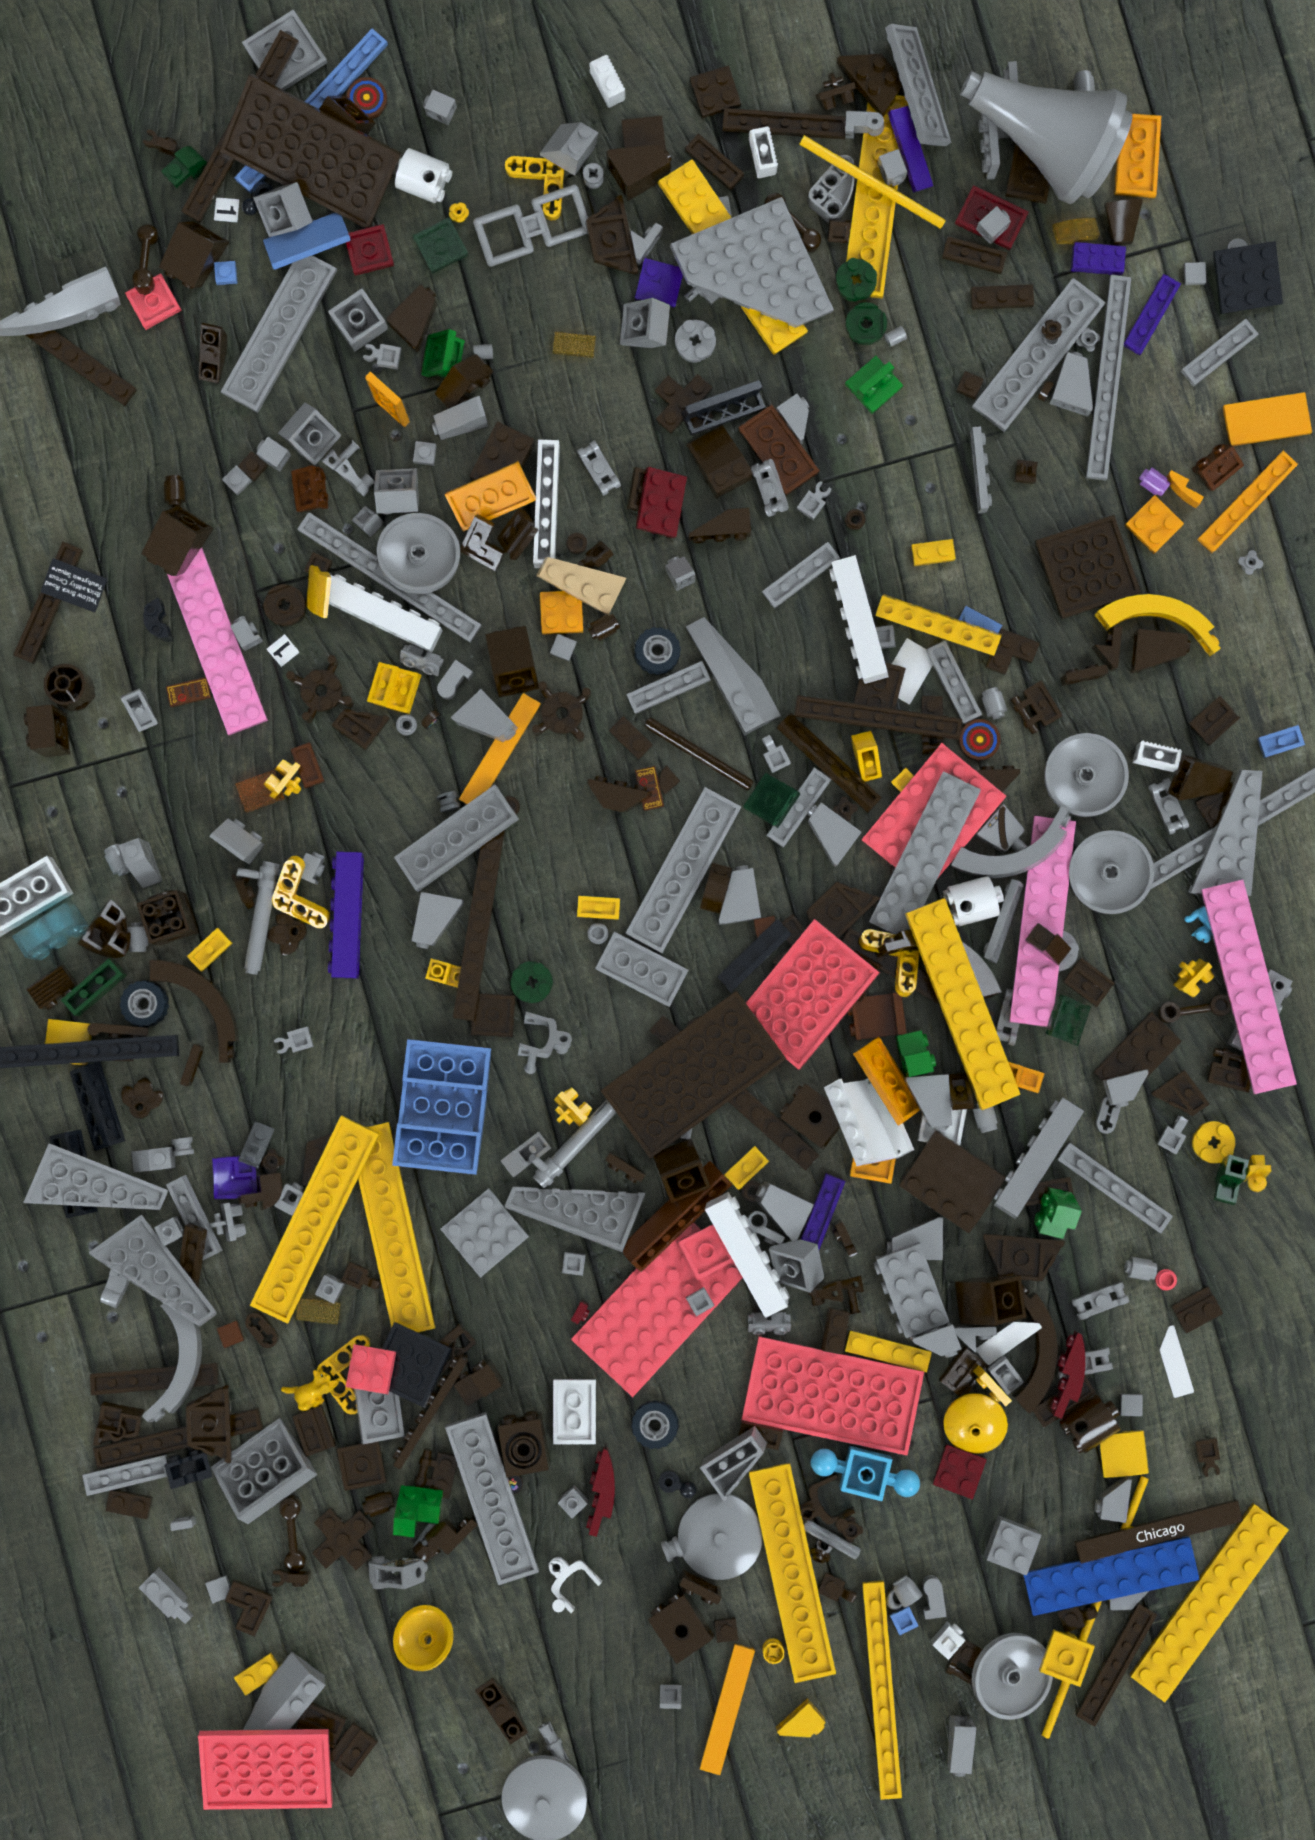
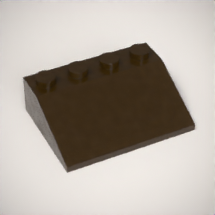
(952, 1181)

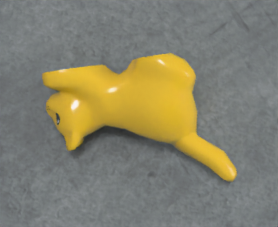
(311, 1394)

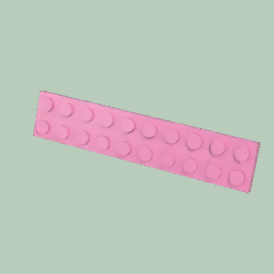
(217, 646)
(1043, 904)
(1248, 987)

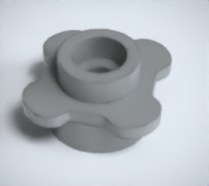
(1092, 335)
(1249, 568)

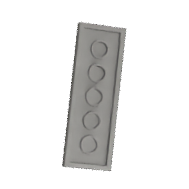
(918, 85)
(456, 838)

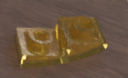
(1071, 230)

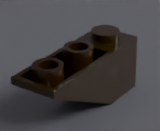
(729, 524)

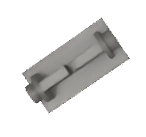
(412, 657)
(778, 1324)

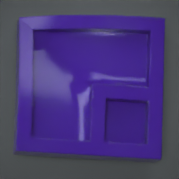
(659, 282)
(232, 1178)

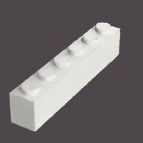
(546, 500)
(383, 614)
(859, 618)
(746, 1254)

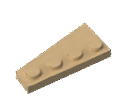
(586, 584)

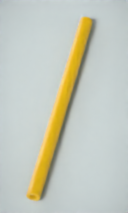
(872, 182)

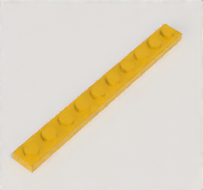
(882, 1690)

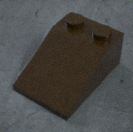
(720, 461)

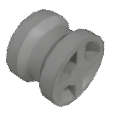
(593, 180)
(182, 1146)
(672, 1549)

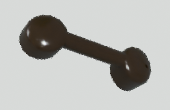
(810, 237)
(142, 277)
(1218, 1006)
(295, 1559)

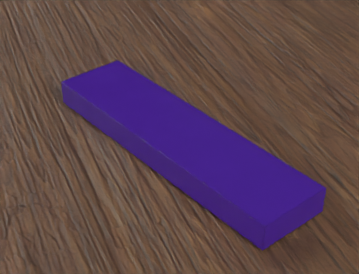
(910, 149)
(1151, 314)
(823, 1209)

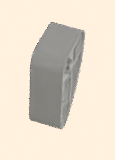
(833, 196)

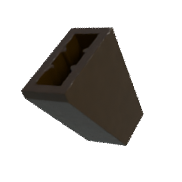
(414, 316)
(1157, 648)
(1198, 778)

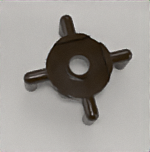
(312, 682)
(561, 700)

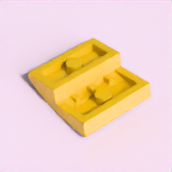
(318, 591)
(394, 688)
(67, 1031)
(1124, 1454)

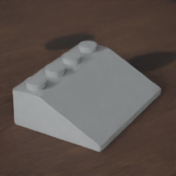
(263, 1471)

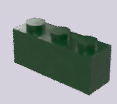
(94, 987)

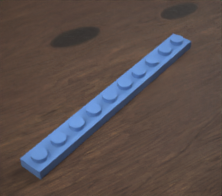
(334, 85)

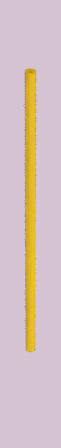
(1089, 1623)

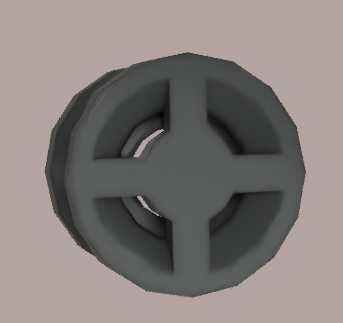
(448, 801)

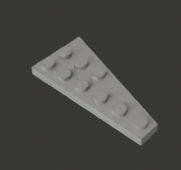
(1233, 841)
(78, 1181)
(586, 1213)
(144, 1261)

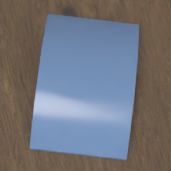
(442, 1107)

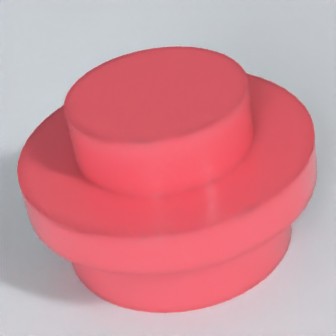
(1166, 1279)

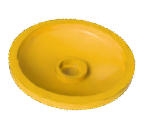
(975, 1412)
(412, 1636)

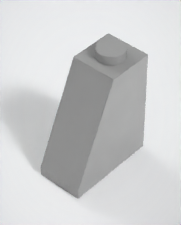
(1073, 385)
(460, 419)
(485, 717)
(832, 832)
(141, 862)
(741, 898)
(433, 918)
(932, 1098)
(784, 1209)
(927, 1233)
(961, 1745)

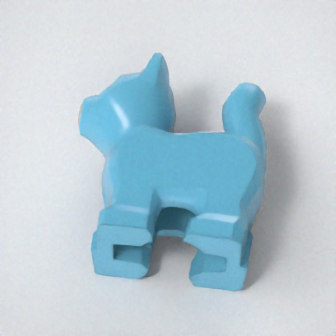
(1202, 933)

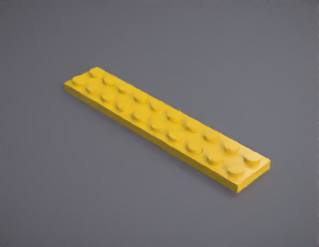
(702, 209)
(872, 210)
(962, 1004)
(314, 1219)
(394, 1236)
(792, 1572)
(1208, 1602)

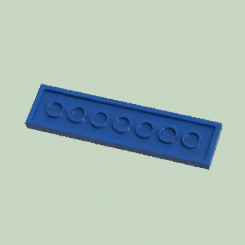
(1111, 1577)

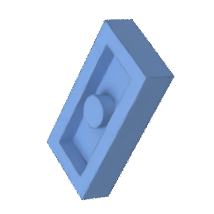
(973, 617)
(1281, 741)

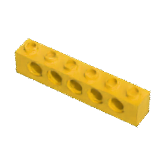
(938, 624)

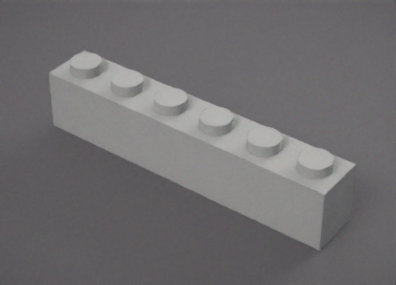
(1038, 1158)

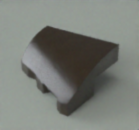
(1122, 220)
(117, 1422)

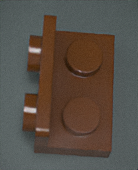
(1218, 465)
(309, 488)

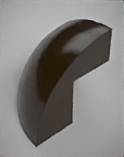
(107, 933)

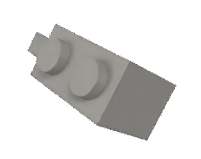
(166, 1596)

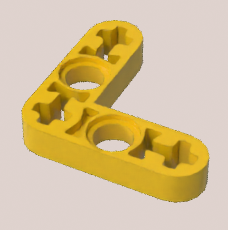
(550, 178)
(289, 896)
(903, 957)
(337, 1367)

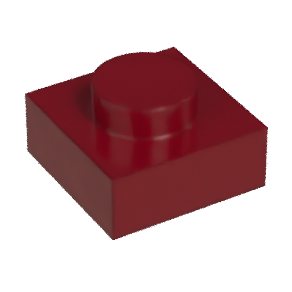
(581, 1312)

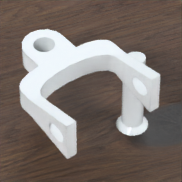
(561, 1575)

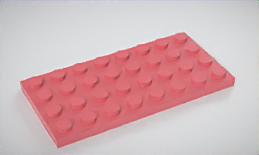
(650, 1316)
(832, 1395)

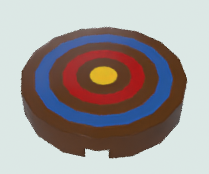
(368, 96)
(979, 739)

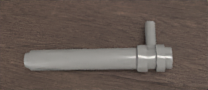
(266, 886)
(554, 1166)

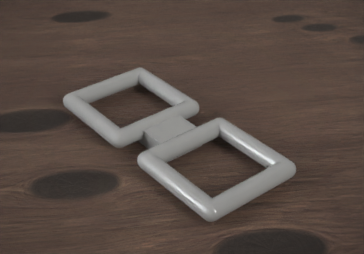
(531, 225)

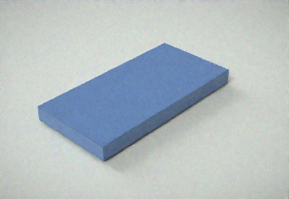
(306, 241)

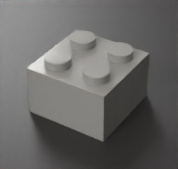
(358, 320)
(1012, 1545)

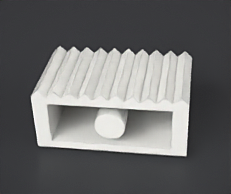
(607, 81)
(763, 152)
(1157, 756)

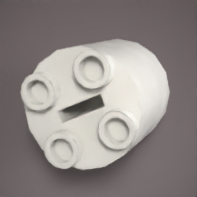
(414, 174)
(980, 899)

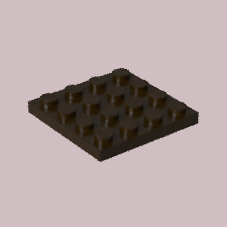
(1087, 567)

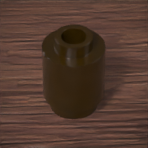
(174, 490)
(603, 627)
(378, 1503)

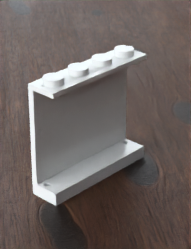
(867, 1122)

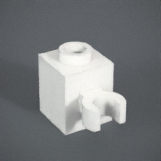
(948, 1639)

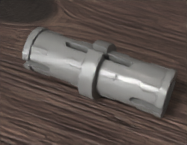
(552, 1741)

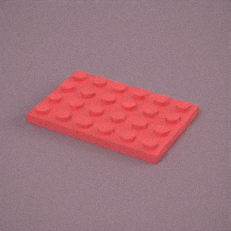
(895, 826)
(810, 992)
(265, 1769)

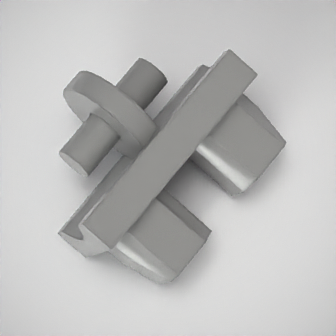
(231, 1231)

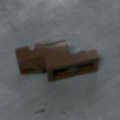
(442, 1536)

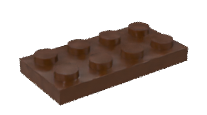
(773, 440)

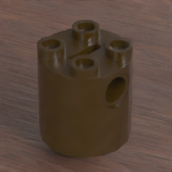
(69, 687)
(1097, 1419)

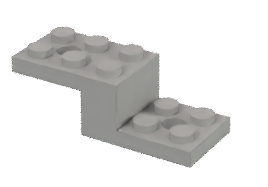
(992, 133)

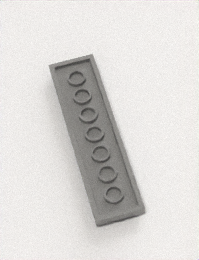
(278, 332)
(1038, 356)
(925, 852)
(683, 870)
(492, 1498)

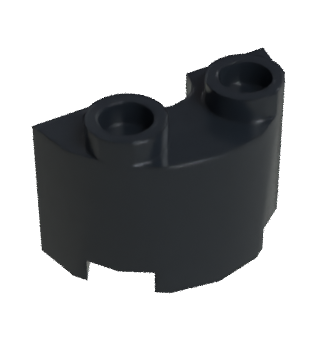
(153, 620)
(187, 1468)

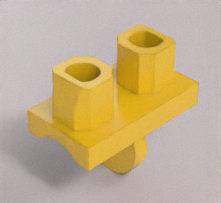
(276, 785)
(1191, 975)
(568, 1110)
(1257, 1173)

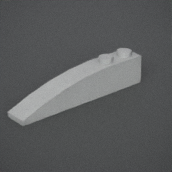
(77, 302)
(734, 677)
(286, 1695)

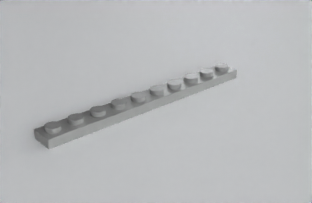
(1108, 377)
(367, 564)
(1268, 808)

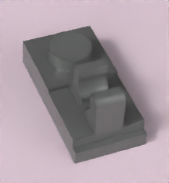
(256, 1145)

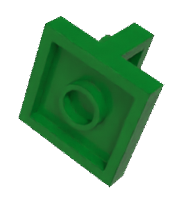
(442, 353)
(874, 384)

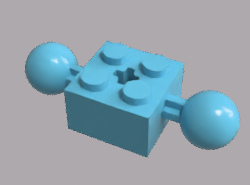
(871, 1486)

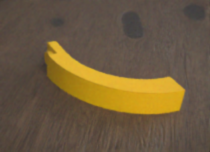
(1164, 608)

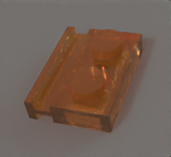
(254, 792)

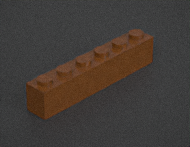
(672, 1221)

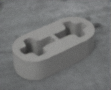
(1101, 1116)

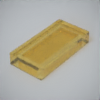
(574, 344)
(318, 1311)

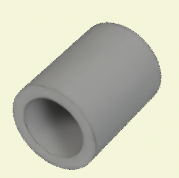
(895, 336)
(484, 351)

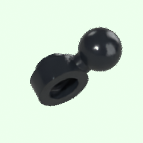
(249, 206)
(687, 1488)

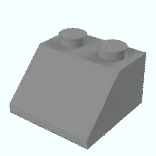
(570, 146)
(283, 209)
(645, 323)
(309, 433)
(396, 491)
(237, 840)
(797, 1264)
(939, 1340)

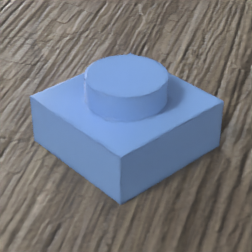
(225, 273)
(903, 1620)

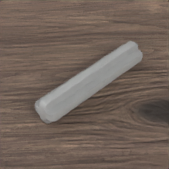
(832, 1539)

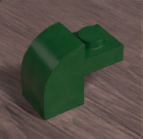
(185, 164)
(1229, 1177)

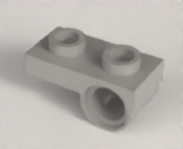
(770, 1236)

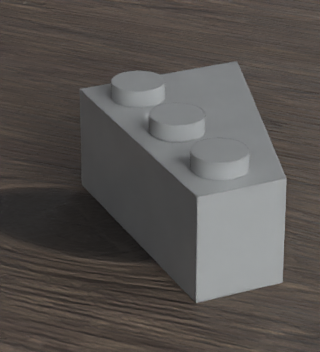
(732, 1461)

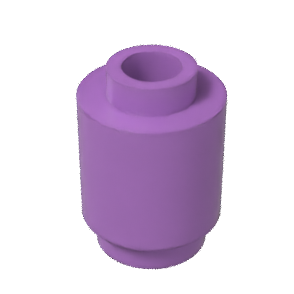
(1154, 481)

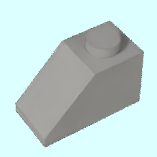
(795, 415)
(680, 572)
(1124, 1087)
(519, 1158)
(153, 1159)
(1114, 1501)

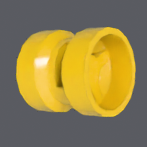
(773, 1651)

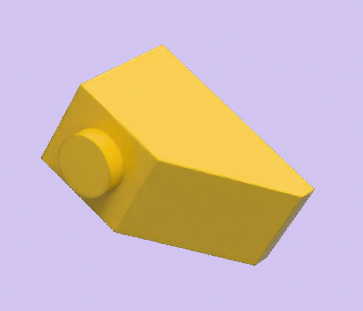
(866, 756)
(802, 1721)

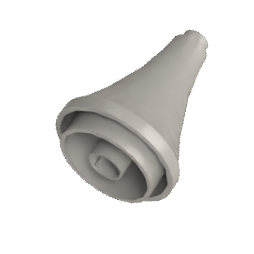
(1063, 132)

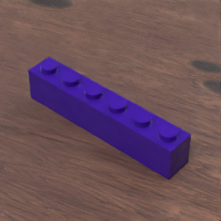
(347, 915)

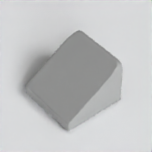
(367, 521)

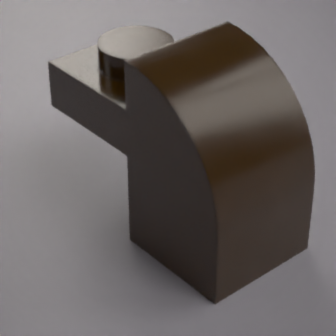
(716, 888)
(268, 1192)

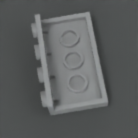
(911, 1290)

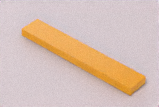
(1247, 501)
(500, 751)
(727, 1709)

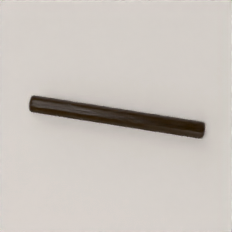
(698, 753)

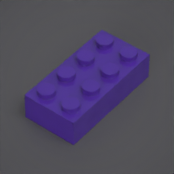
(1098, 258)

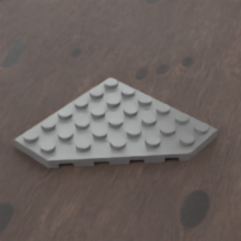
(756, 264)

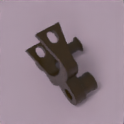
(825, 1291)
(818, 1510)

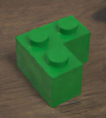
(913, 1054)
(1057, 1213)
(416, 1505)

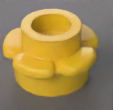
(458, 217)

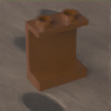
(877, 1017)

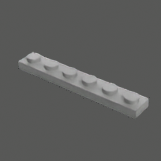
(1114, 1187)

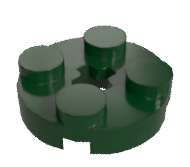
(867, 275)
(874, 315)
(537, 971)

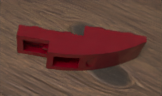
(1074, 1367)
(603, 1483)

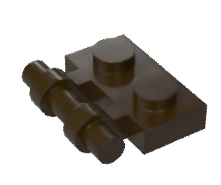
(1042, 705)
(1226, 1075)
(443, 1473)

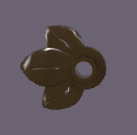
(284, 934)
(141, 1095)

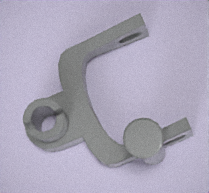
(360, 485)
(557, 1040)

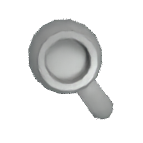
(906, 1592)

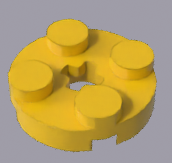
(1221, 1133)

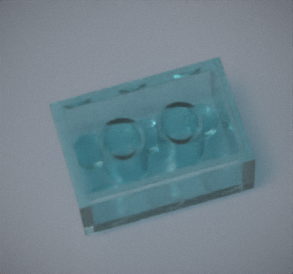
(50, 931)

